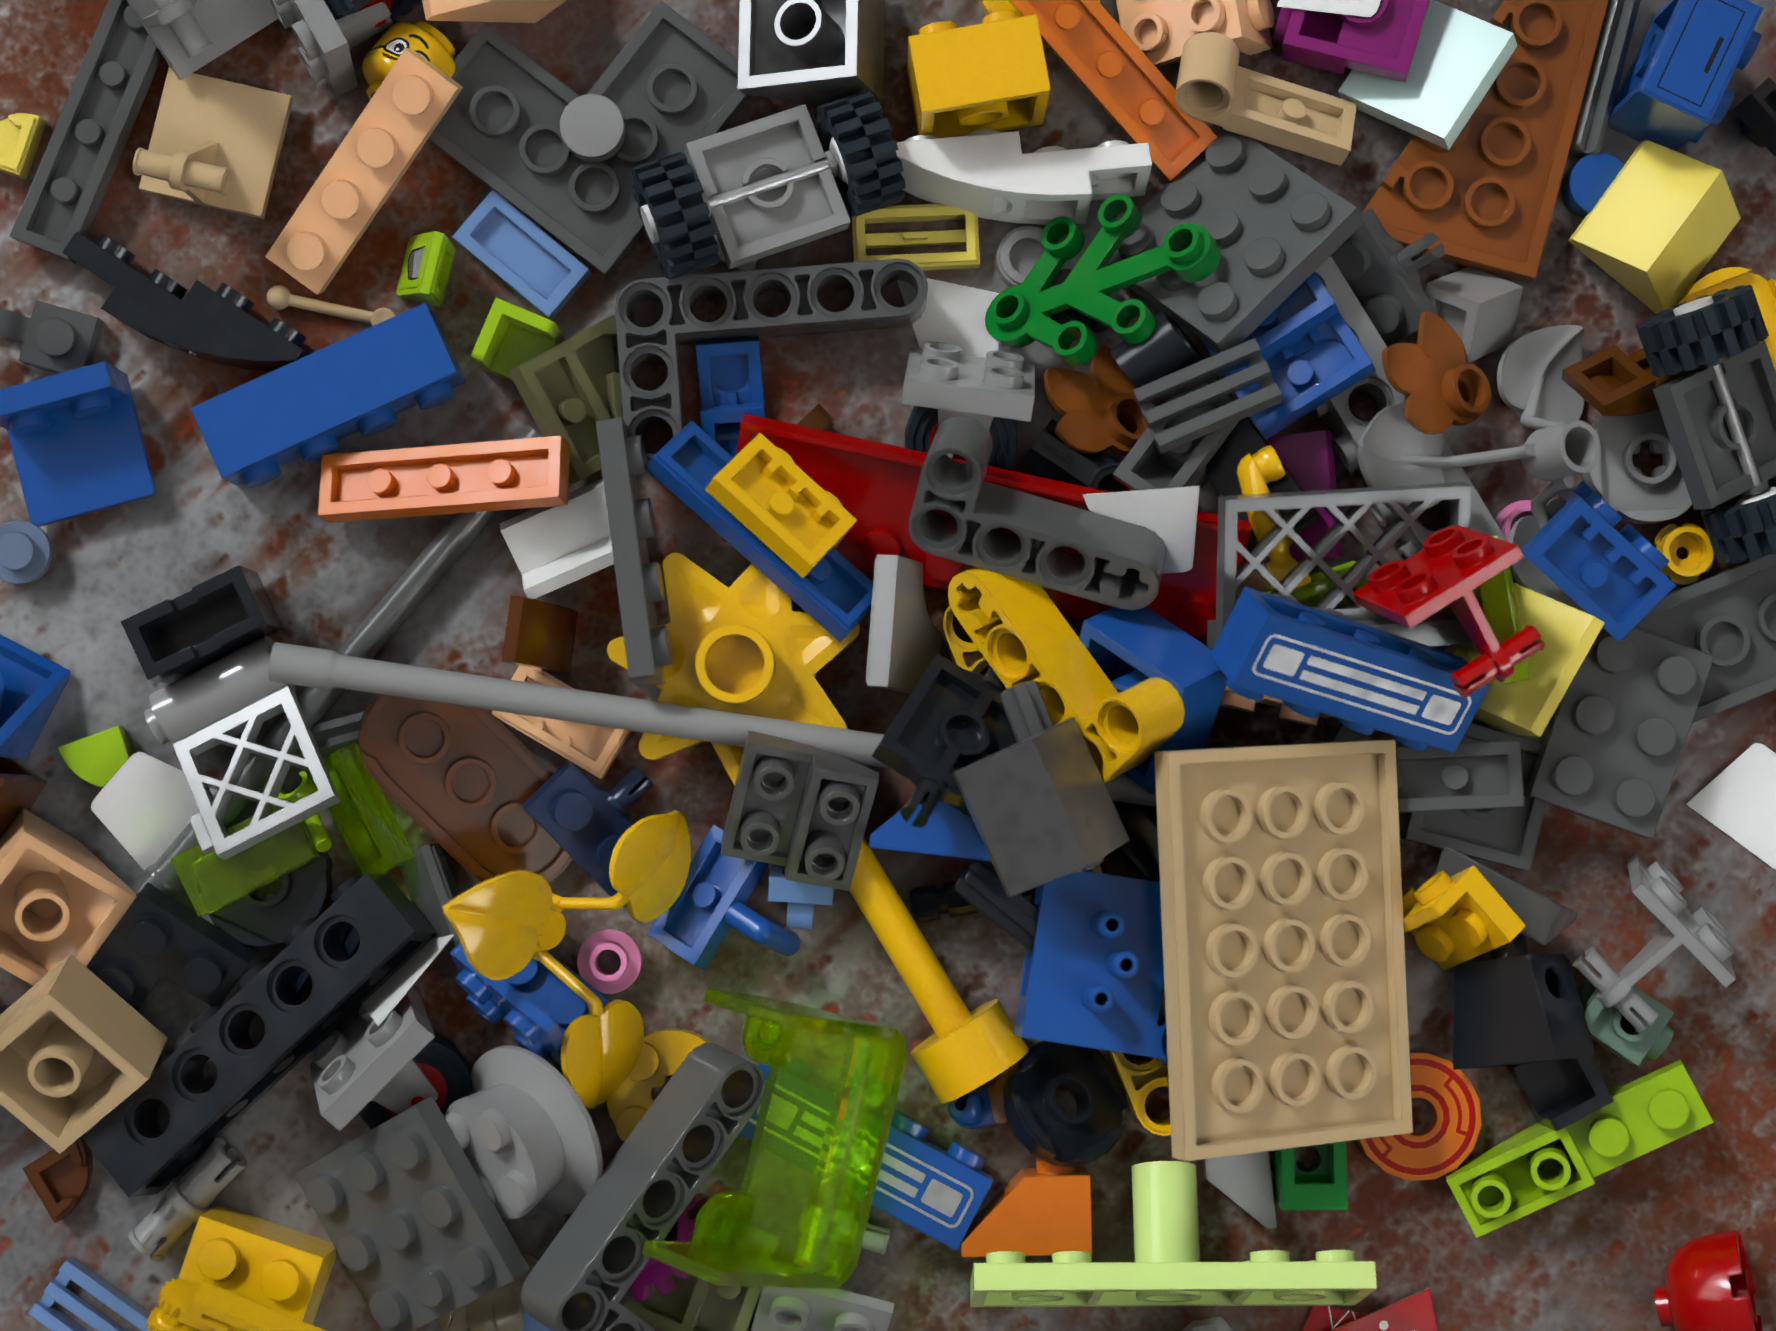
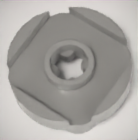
(1622, 485)

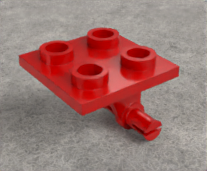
(1444, 575)

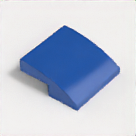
(1308, 355)

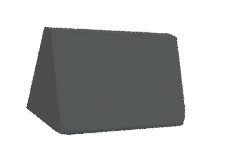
(430, 887)
(1539, 913)

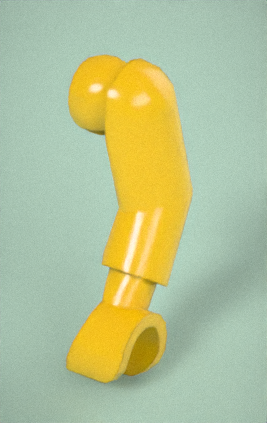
(1253, 475)

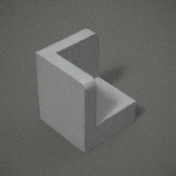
(1478, 309)

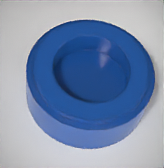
(1588, 181)

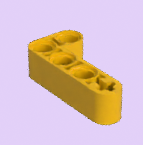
(1032, 641)

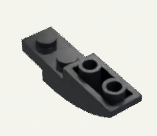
(202, 325)

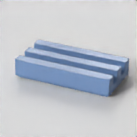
(57, 1291)

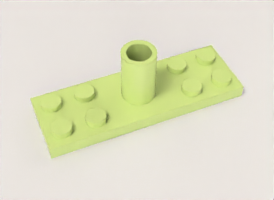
(1169, 1264)

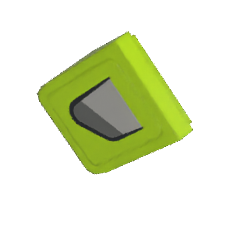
(426, 268)

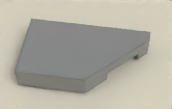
(1246, 1182)

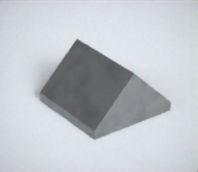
(1041, 808)

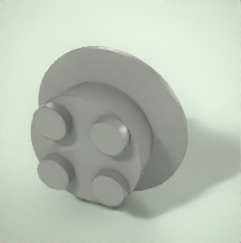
(526, 1134)

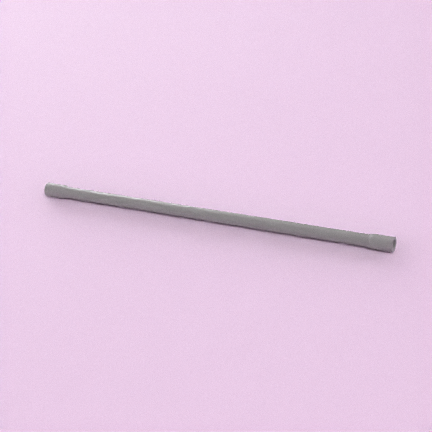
(330, 670)

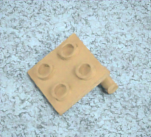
(215, 144)

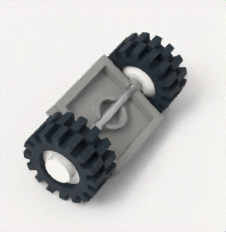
(768, 185)

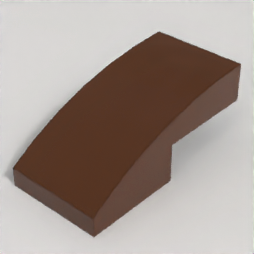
(1616, 382)
(540, 635)

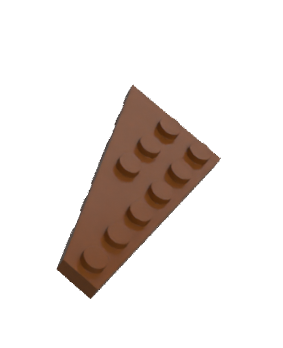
(1503, 173)

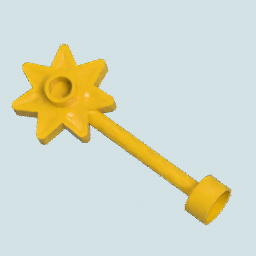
(759, 658)

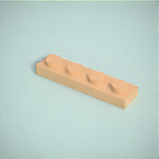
(364, 171)

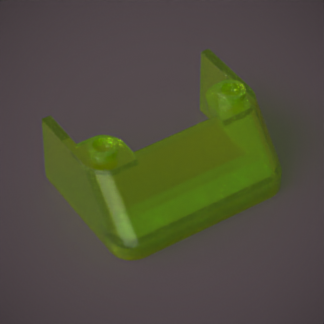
(809, 1155)

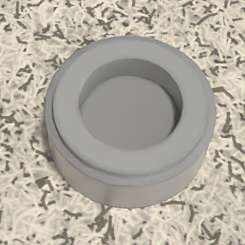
(592, 128)
(1018, 254)

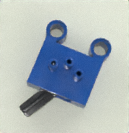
(1088, 958)

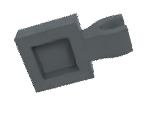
(53, 336)

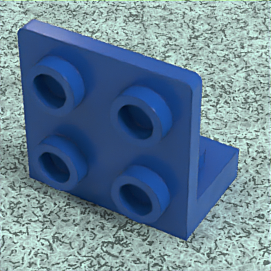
(76, 443)
(1598, 567)
(529, 1002)

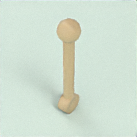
(280, 298)

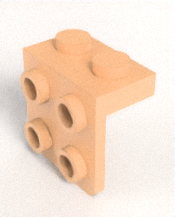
(1165, 25)

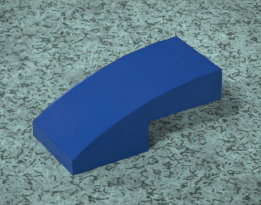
(729, 387)

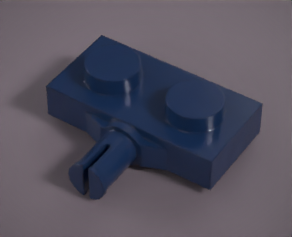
(585, 817)

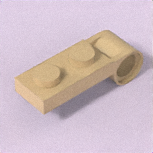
(1260, 105)

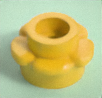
(1698, 547)

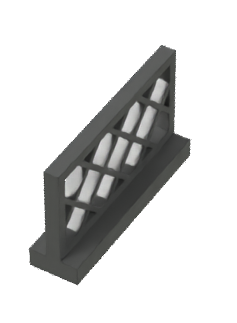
(1436, 630)

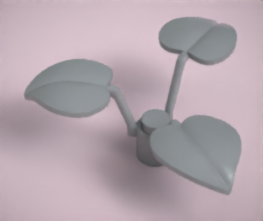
(1561, 446)

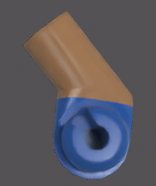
(981, 1106)

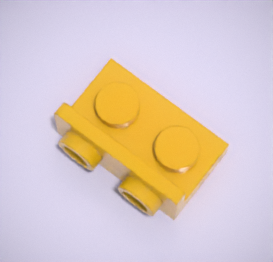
(781, 504)
(1458, 917)

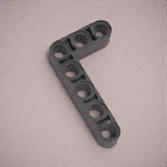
(741, 320)
(643, 1194)

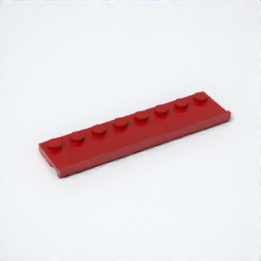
(879, 490)

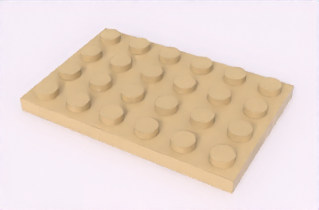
(1282, 946)

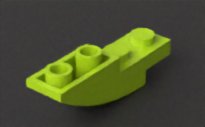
(1551, 1165)

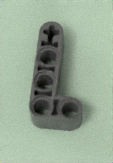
(1132, 552)

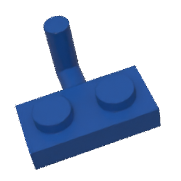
(716, 902)

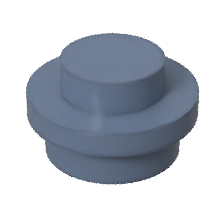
(23, 552)

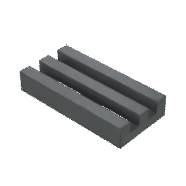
(1198, 374)

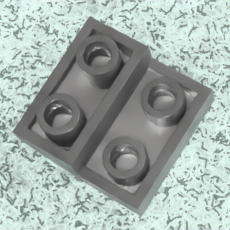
(799, 810)

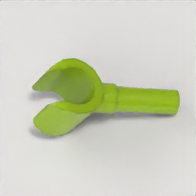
(314, 823)

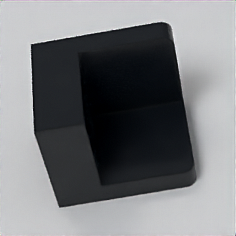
(1561, 1090)

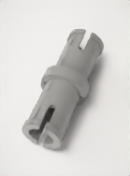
(187, 1199)

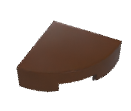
(62, 1178)

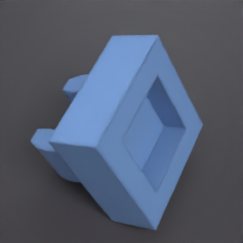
(800, 897)

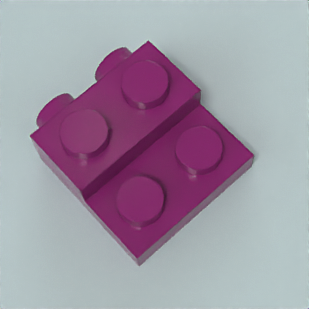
(1372, 44)

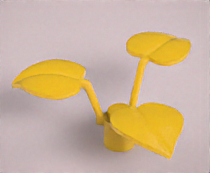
(520, 919)

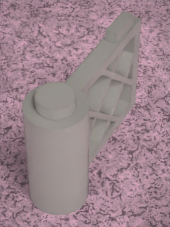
(211, 710)

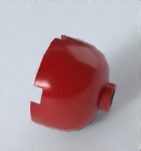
(1709, 1287)

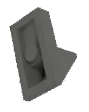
(1179, 467)

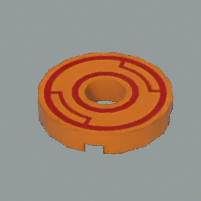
(1450, 1132)

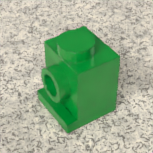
(1313, 1188)

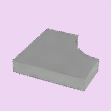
(900, 627)

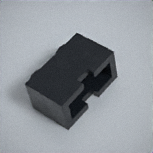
(201, 625)

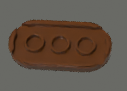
(461, 783)

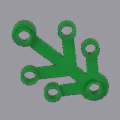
(1022, 311)

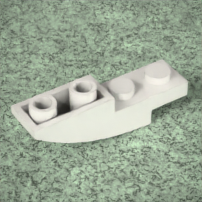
(999, 183)

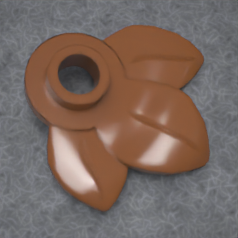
(1436, 378)
(1095, 406)

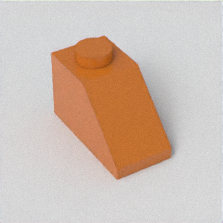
(1035, 1214)

